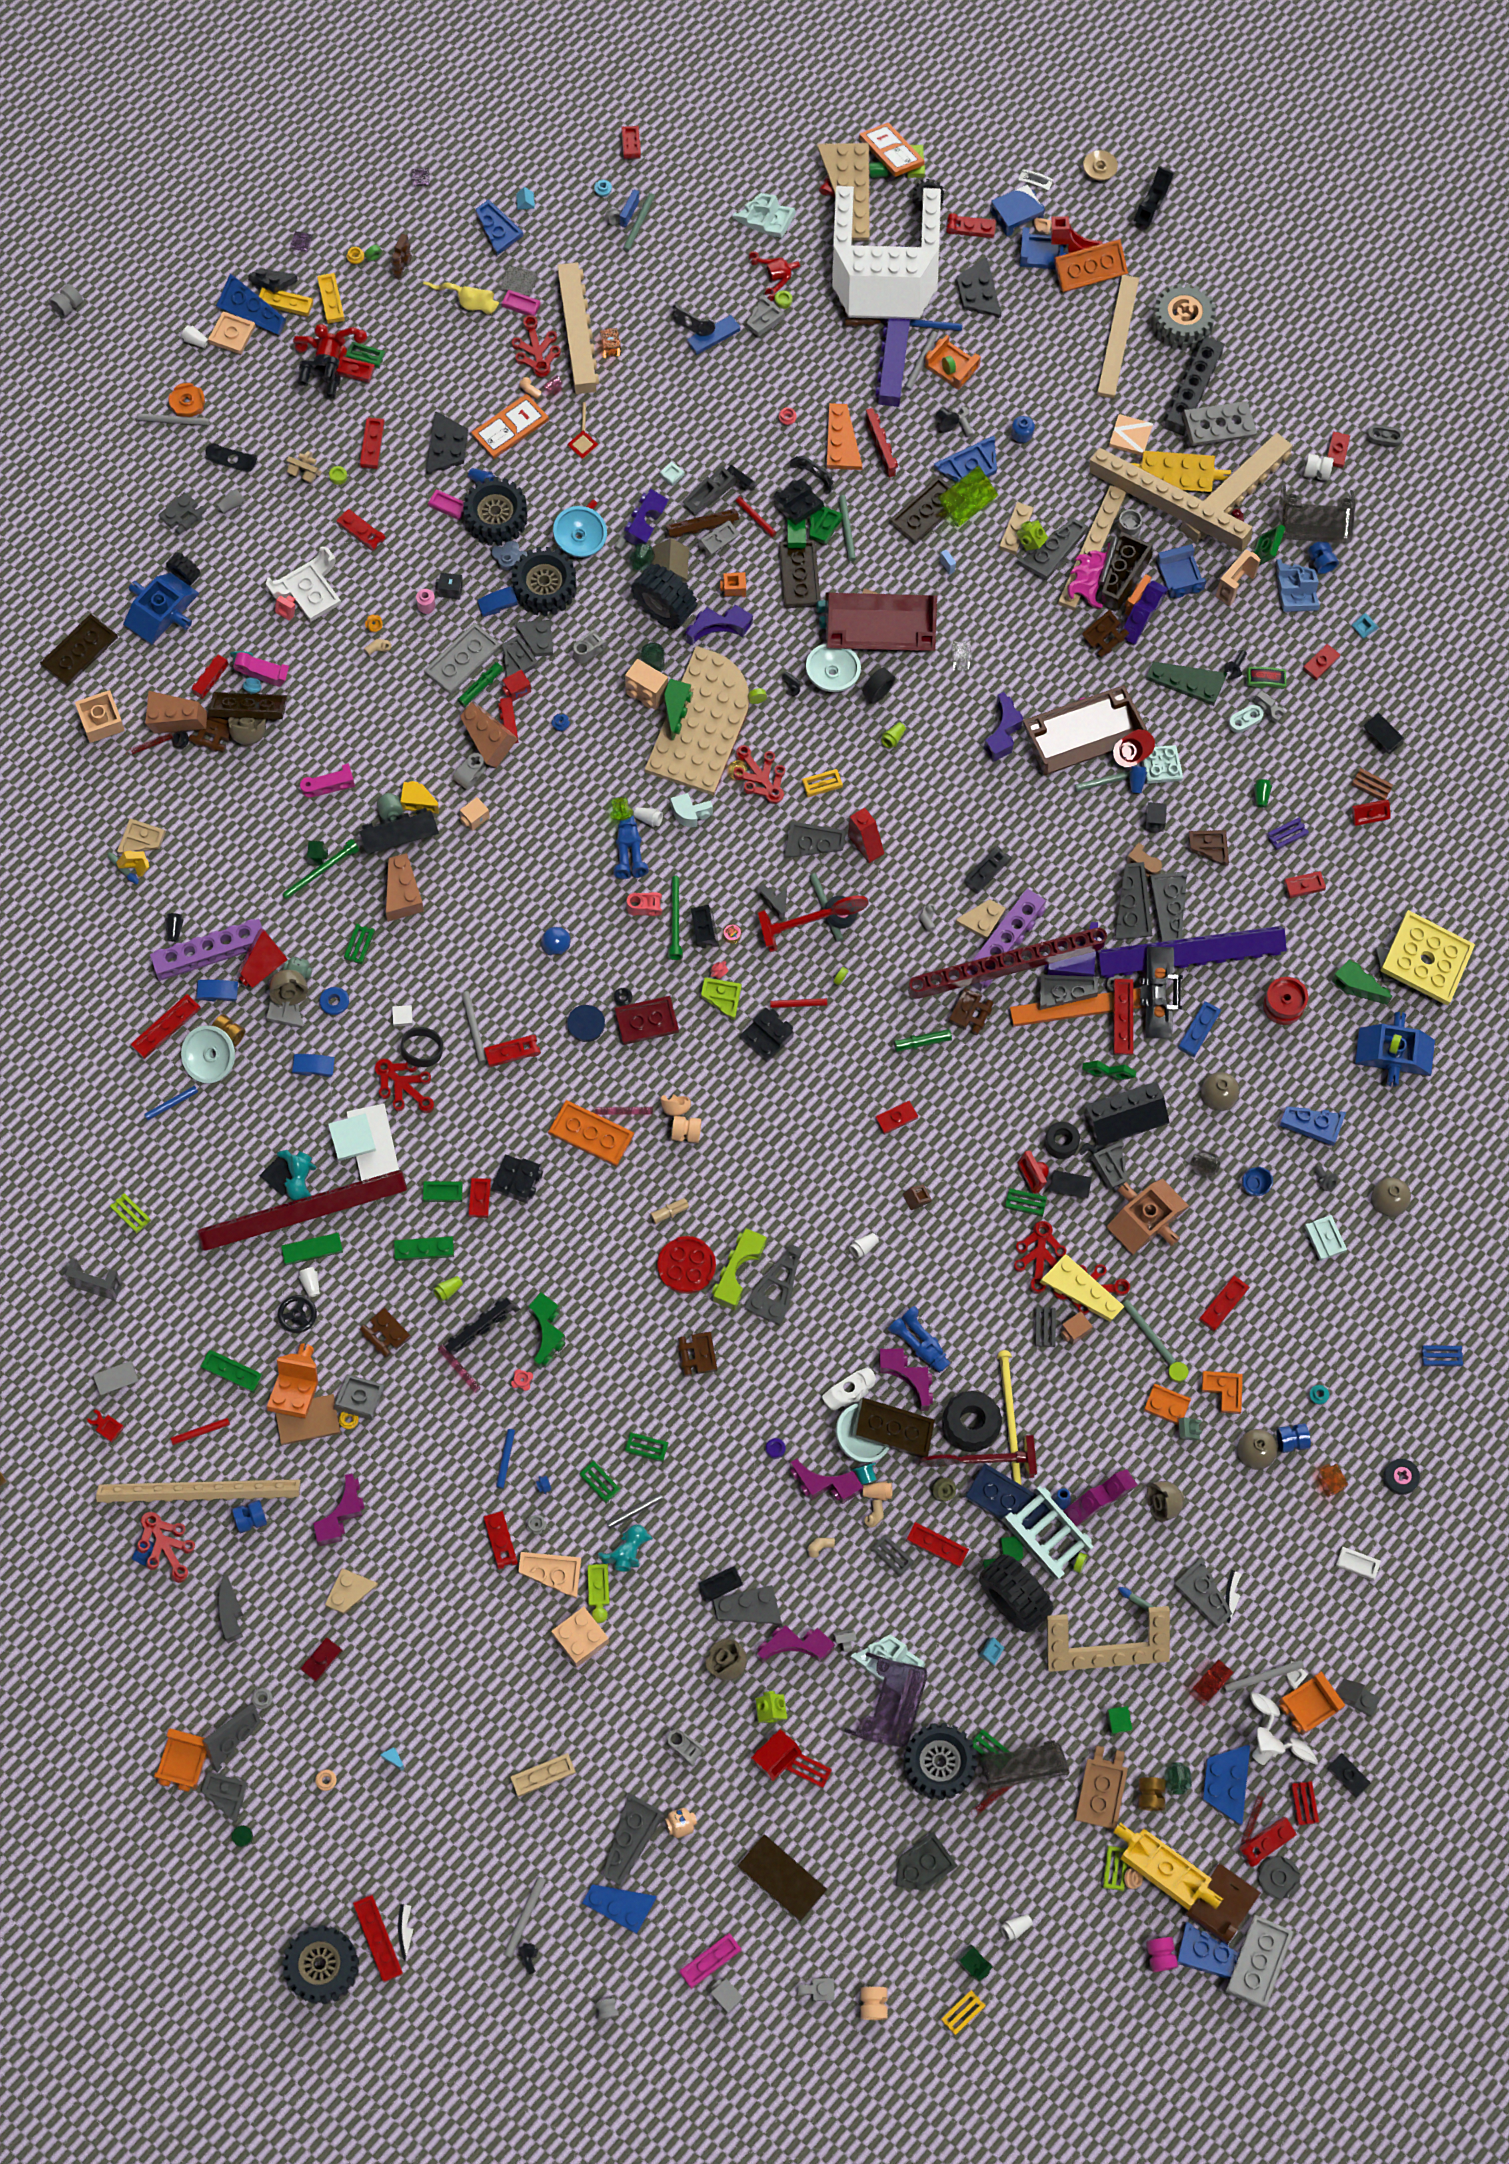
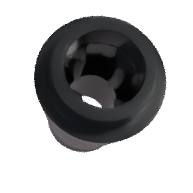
(173, 926)

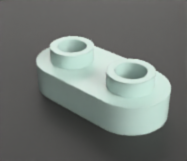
(1244, 719)

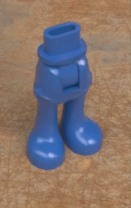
(629, 838)
(929, 1349)

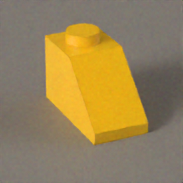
(416, 796)

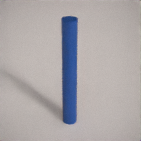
(935, 324)
(170, 1103)
(505, 1458)

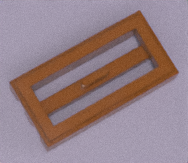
(1373, 782)

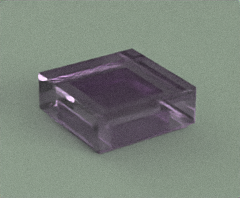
(420, 177)
(301, 241)

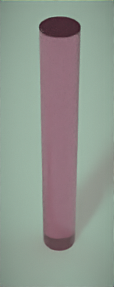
(623, 1110)
(459, 1368)

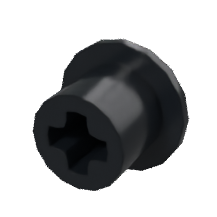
(947, 419)

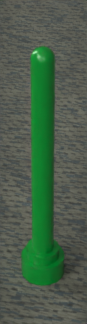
(349, 848)
(675, 951)

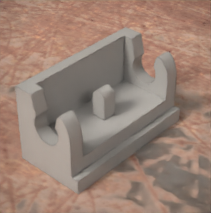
(718, 538)
(115, 1377)

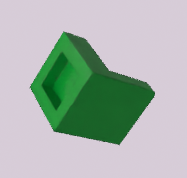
(1118, 1720)

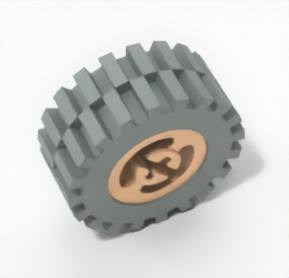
(1180, 329)

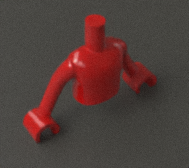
(777, 269)

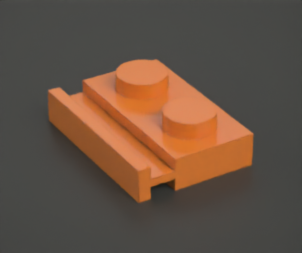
(1137, 594)
(1167, 1404)

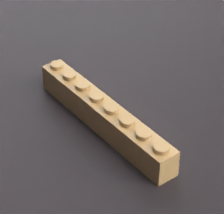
(577, 328)
(1245, 480)

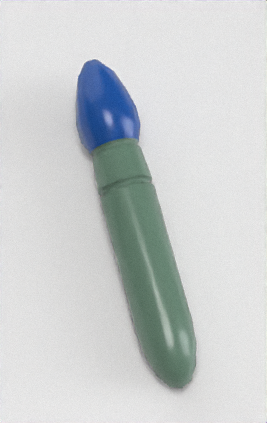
(131, 876)
(1134, 1598)

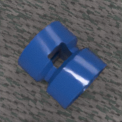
(1323, 557)
(1293, 1438)
(249, 1516)

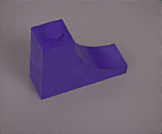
(1076, 966)

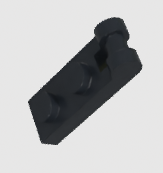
(987, 869)

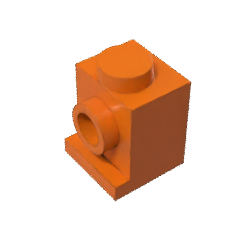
(733, 584)

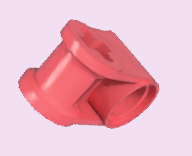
(645, 903)

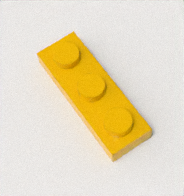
(330, 298)
(287, 302)

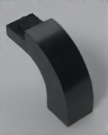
(1155, 199)

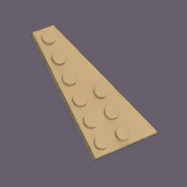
(849, 166)

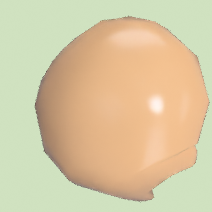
(676, 1105)

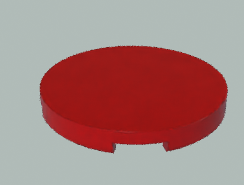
(686, 1265)

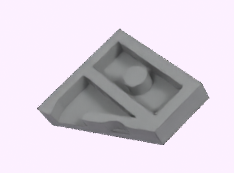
(764, 316)
(285, 1014)

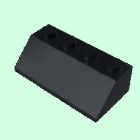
(398, 831)
(1127, 1114)

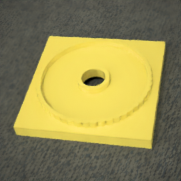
(1447, 951)

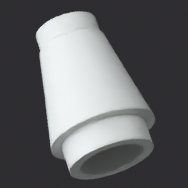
(193, 336)
(649, 816)
(862, 1246)
(310, 1282)
(1016, 1927)

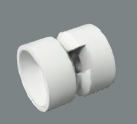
(1318, 467)

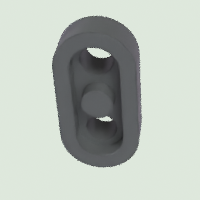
(1384, 435)

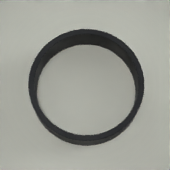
(421, 1031)

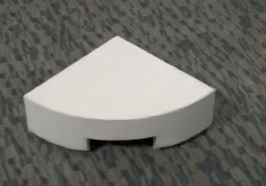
(1296, 1677)

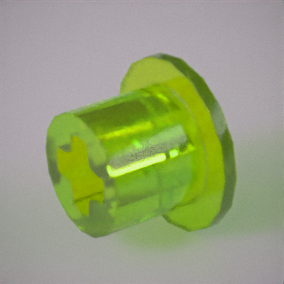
(621, 809)

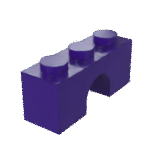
(651, 505)

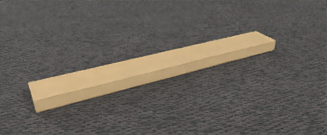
(1118, 336)

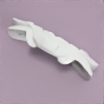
(837, 1397)

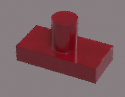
(321, 1659)

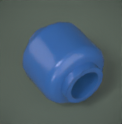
(1022, 429)

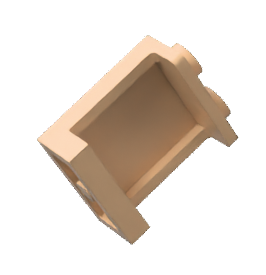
(1228, 586)

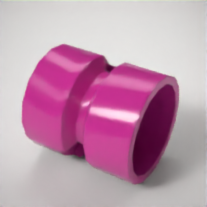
(1162, 1956)

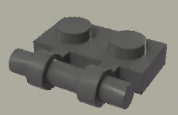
(178, 510)

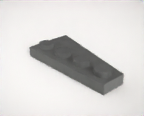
(634, 1832)

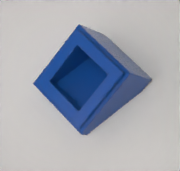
(143, 1557)

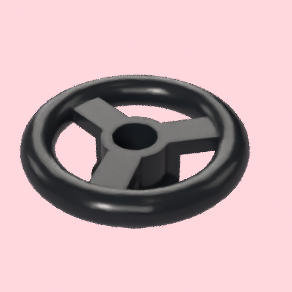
(299, 1309)

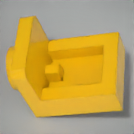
(134, 860)

